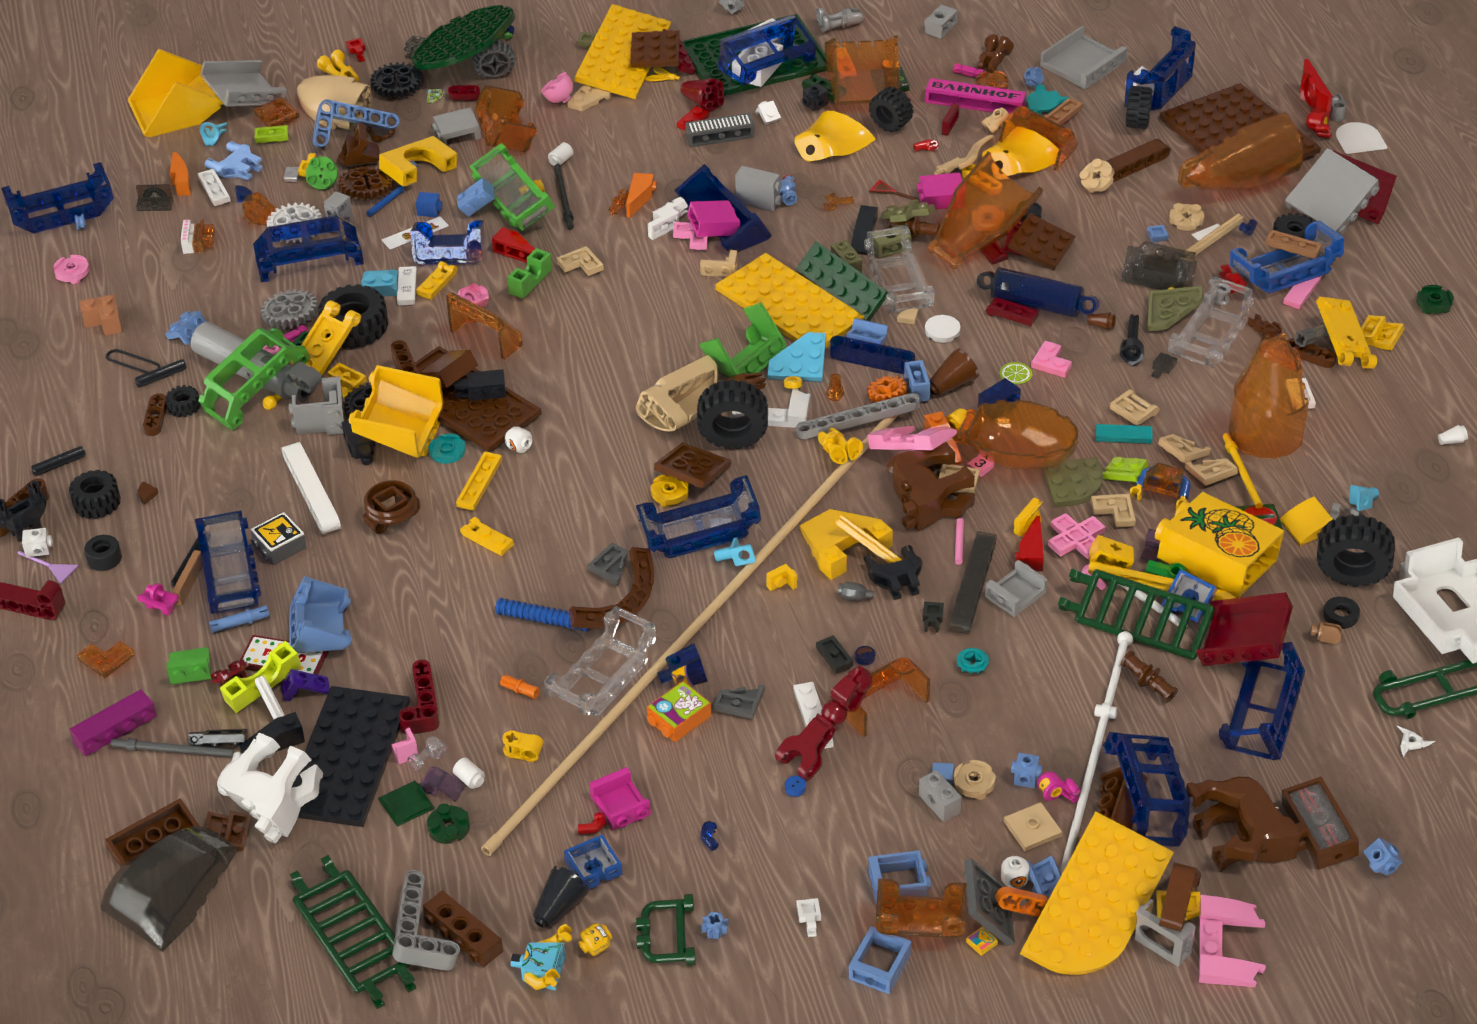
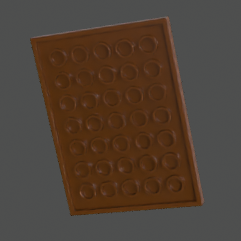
(1221, 115)

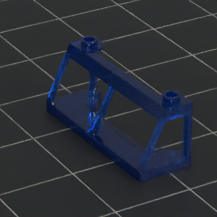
(782, 29)
(1273, 733)

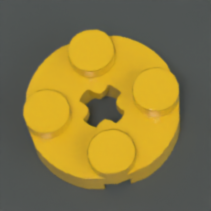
(669, 497)

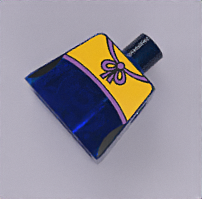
(684, 666)

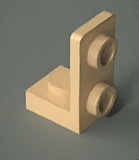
(720, 268)

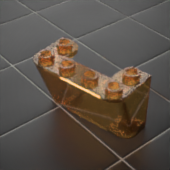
(921, 914)

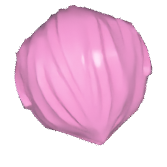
(475, 294)

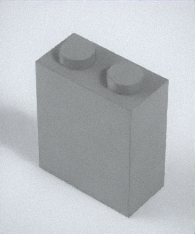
(758, 188)

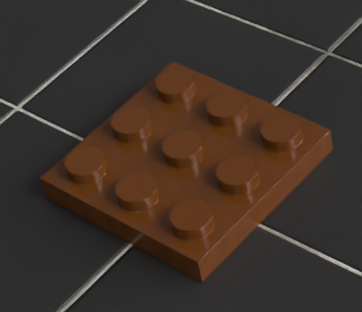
(655, 49)
(1041, 241)
(692, 465)

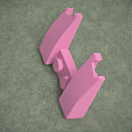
(899, 438)
(1213, 967)

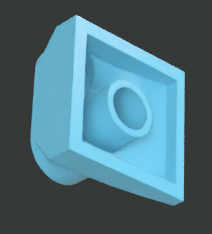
(382, 280)

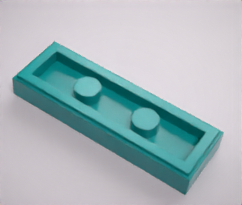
(1124, 433)

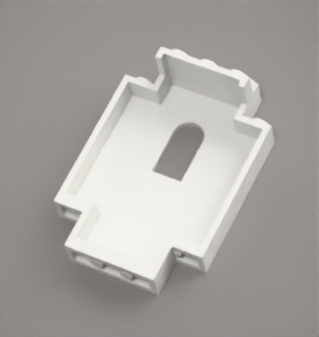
(1421, 577)

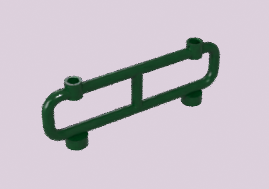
(1390, 681)

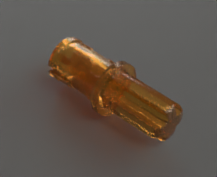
(618, 202)

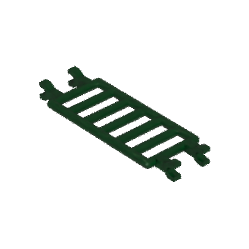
(338, 958)

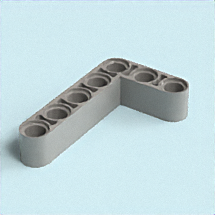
(415, 948)

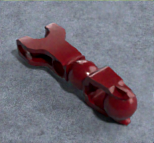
(812, 740)

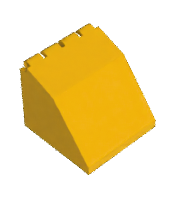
(172, 95)

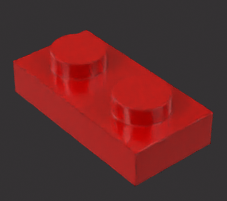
(695, 114)

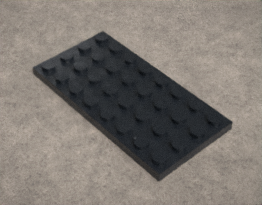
(352, 751)

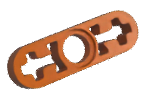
(1017, 896)

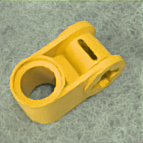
(524, 747)

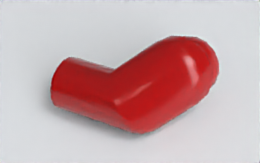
(930, 145)

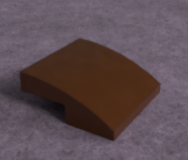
(230, 827)

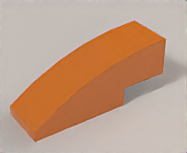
(179, 175)

